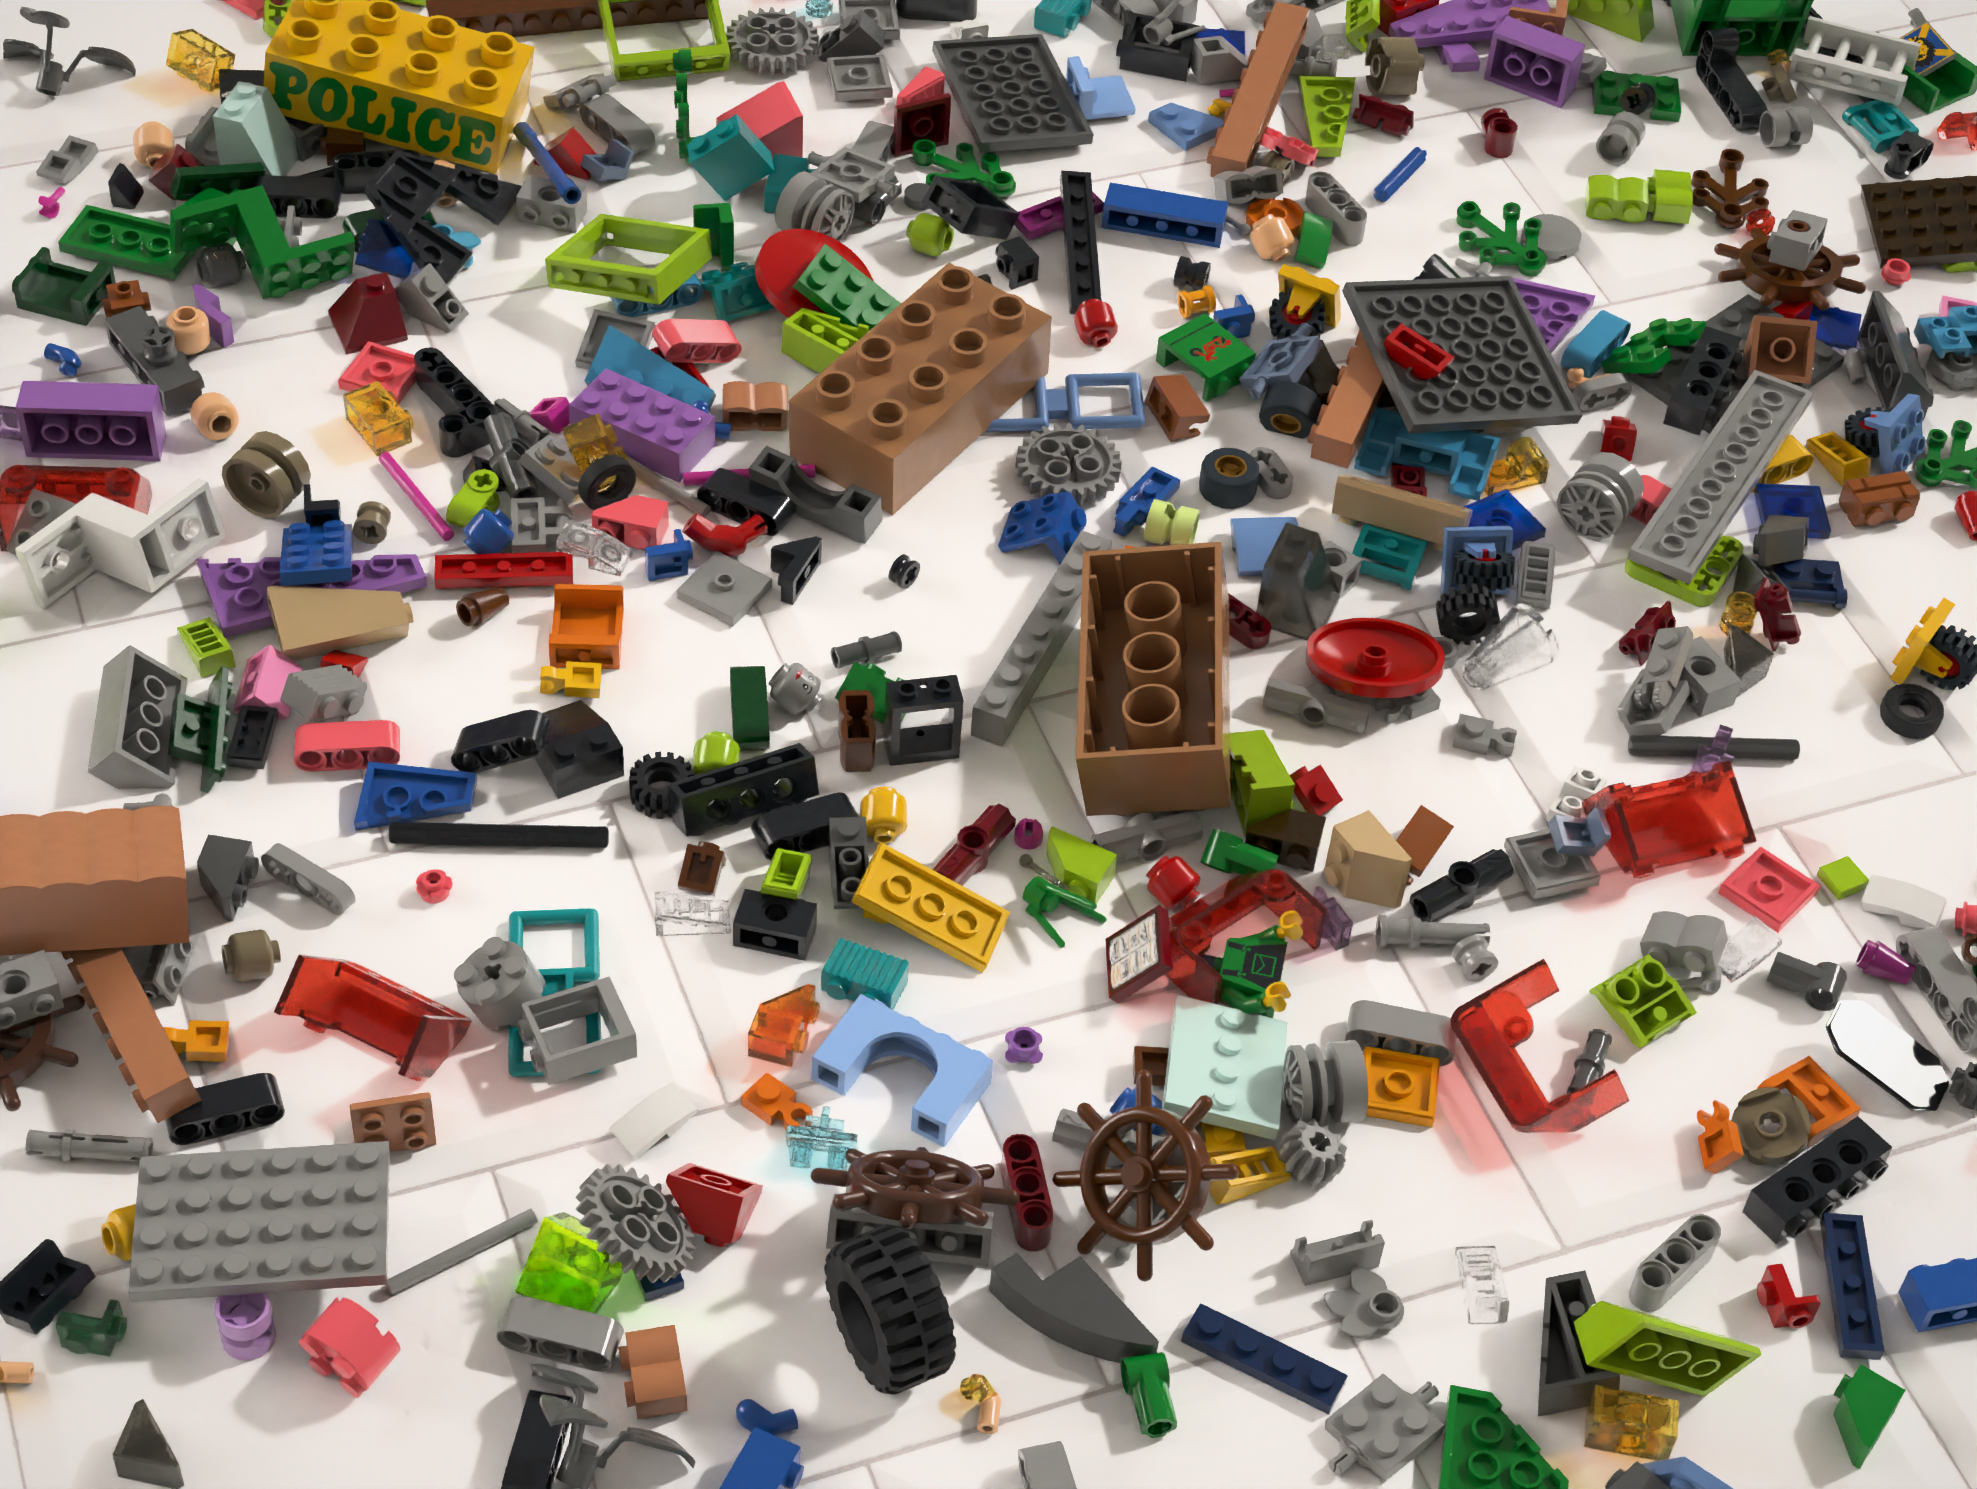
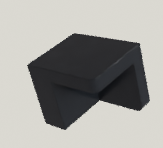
(320, 511)

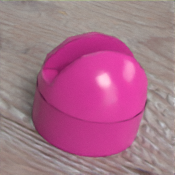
(1028, 842)

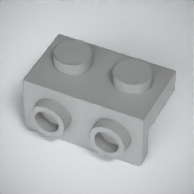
(1653, 719)

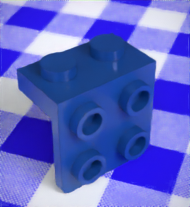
(1047, 520)

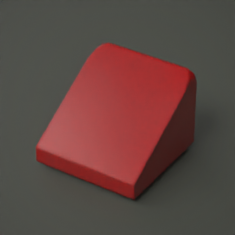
(1795, 310)
(348, 660)

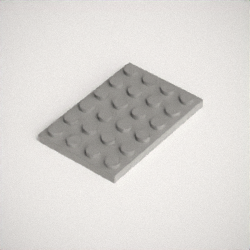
(261, 1221)

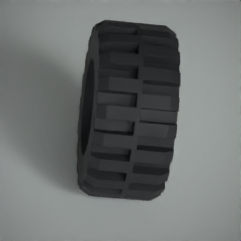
(890, 1309)

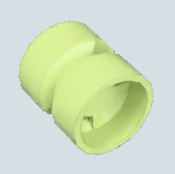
(1170, 524)

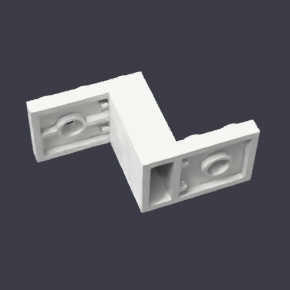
(121, 542)

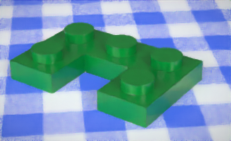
(1610, 86)
(1645, 349)

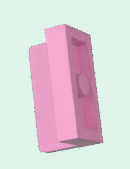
(265, 680)

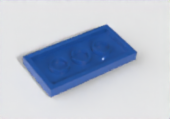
(316, 553)

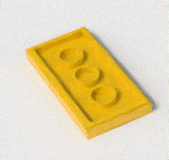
(931, 907)

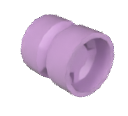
(245, 1325)

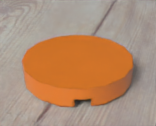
(1286, 209)

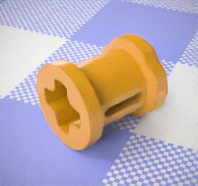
(1205, 296)

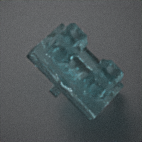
(805, 1140)

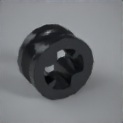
(904, 571)

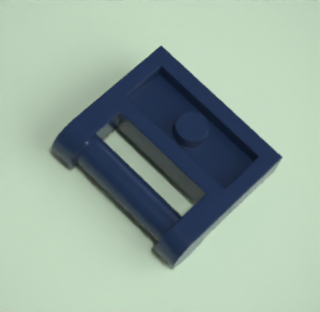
(1813, 581)

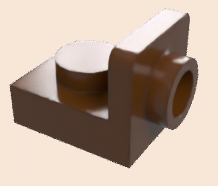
(701, 868)

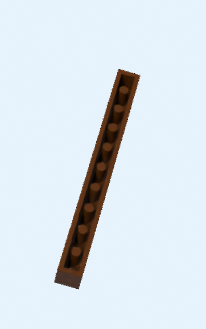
(559, 16)

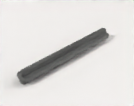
(1689, 745)

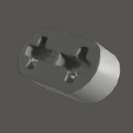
(1602, 392)
(1276, 471)

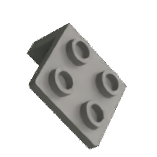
(37, 513)

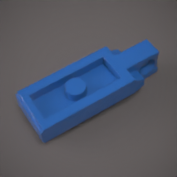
(1137, 501)

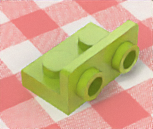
(1361, 19)

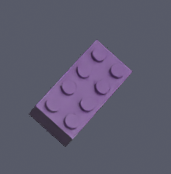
(91, 420)
(648, 424)

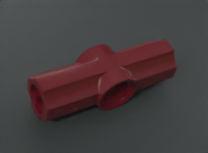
(976, 844)

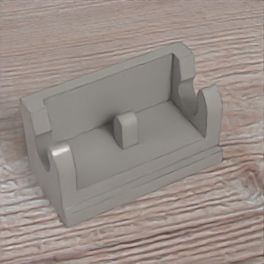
(1337, 1255)

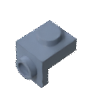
(611, 165)
(1579, 834)

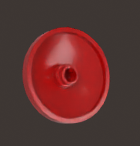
(784, 260)
(1375, 657)

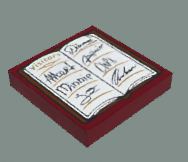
(1138, 954)

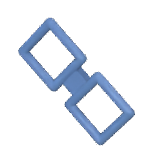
(1066, 405)

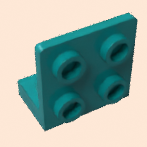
(735, 292)

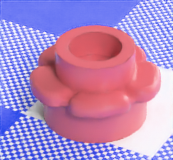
(1896, 272)
(434, 886)
(1966, 919)

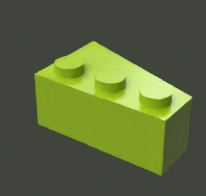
(1624, 17)
(818, 338)
(1257, 778)

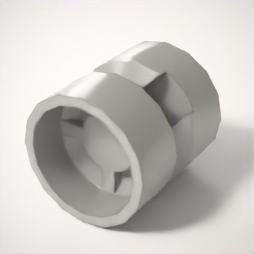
(1785, 127)
(1620, 138)

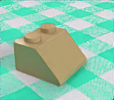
(1367, 862)

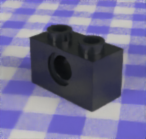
(775, 924)

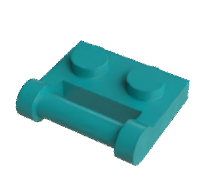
(1884, 118)
(1392, 550)

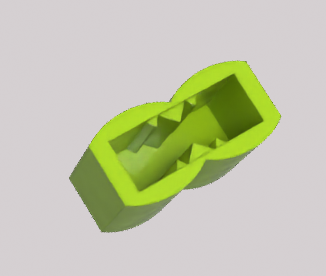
(1670, 196)
(1616, 198)

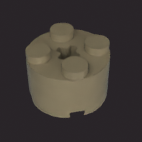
(1393, 66)

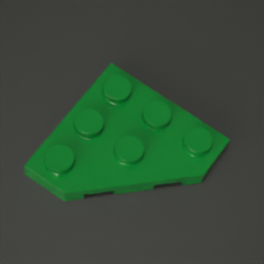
(1487, 1448)

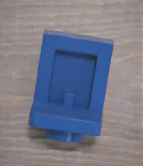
(1236, 319)

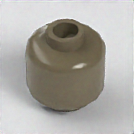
(250, 955)

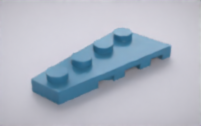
(642, 365)

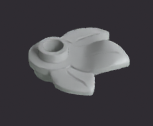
(1361, 1302)

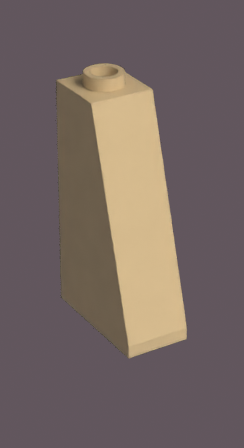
(330, 619)

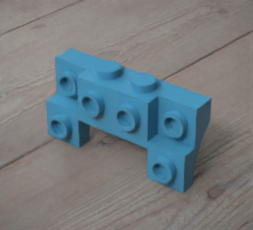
(1951, 333)
(1456, 454)

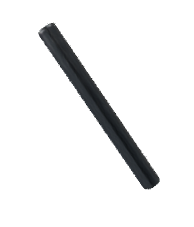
(498, 834)

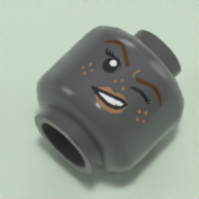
(220, 265)

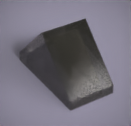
(1746, 658)
(144, 1452)

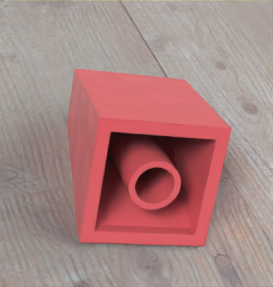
(773, 119)

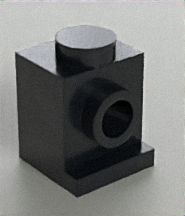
(1017, 262)

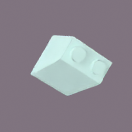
(254, 131)

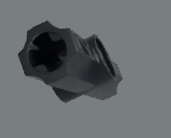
(1461, 885)

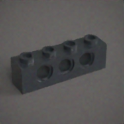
(1703, 381)
(691, 796)
(1818, 1180)

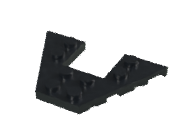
(410, 188)

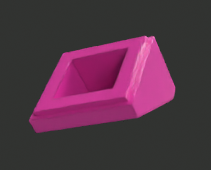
(552, 413)

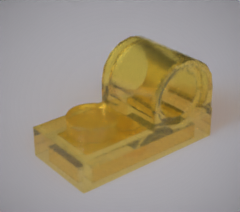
(1522, 468)

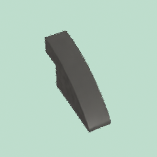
(1072, 1309)

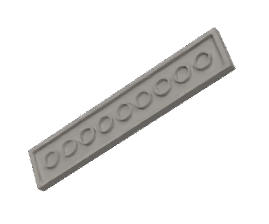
(1720, 477)

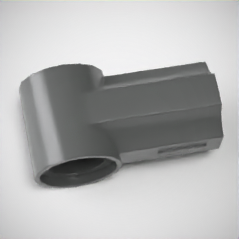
(874, 206)
(1818, 983)

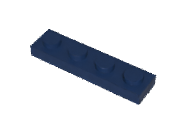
(1851, 1286)
(1264, 1358)

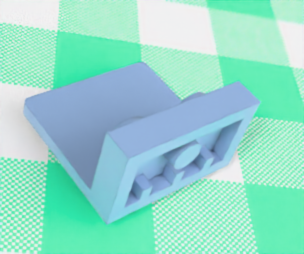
(1098, 96)

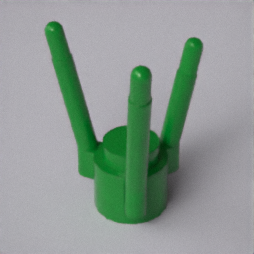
(1046, 898)

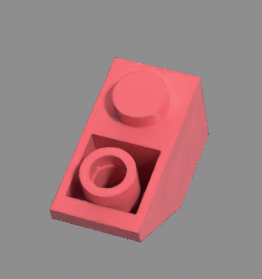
(634, 521)

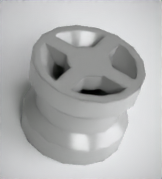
(1475, 958)

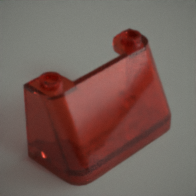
(1675, 820)

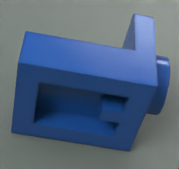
(668, 559)

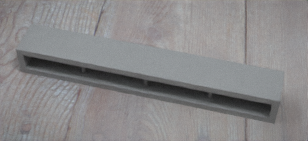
(1034, 647)

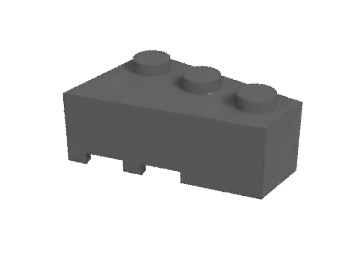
(1564, 1375)

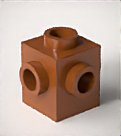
(123, 297)

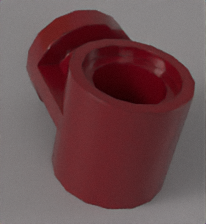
(1499, 133)

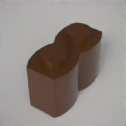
(856, 731)

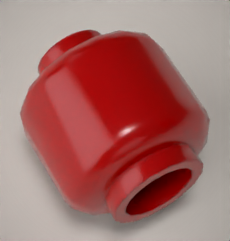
(1095, 322)
(1173, 882)

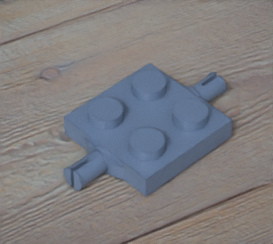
(1281, 361)

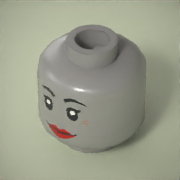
(795, 688)

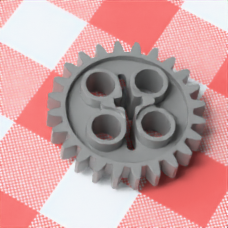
(772, 40)
(1088, 457)
(635, 1223)

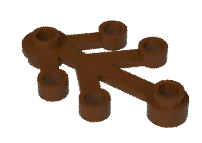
(1730, 214)

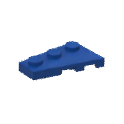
(412, 794)

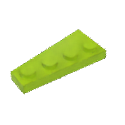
(1326, 111)

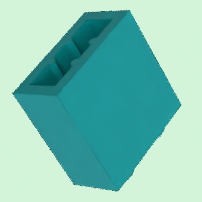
(730, 157)

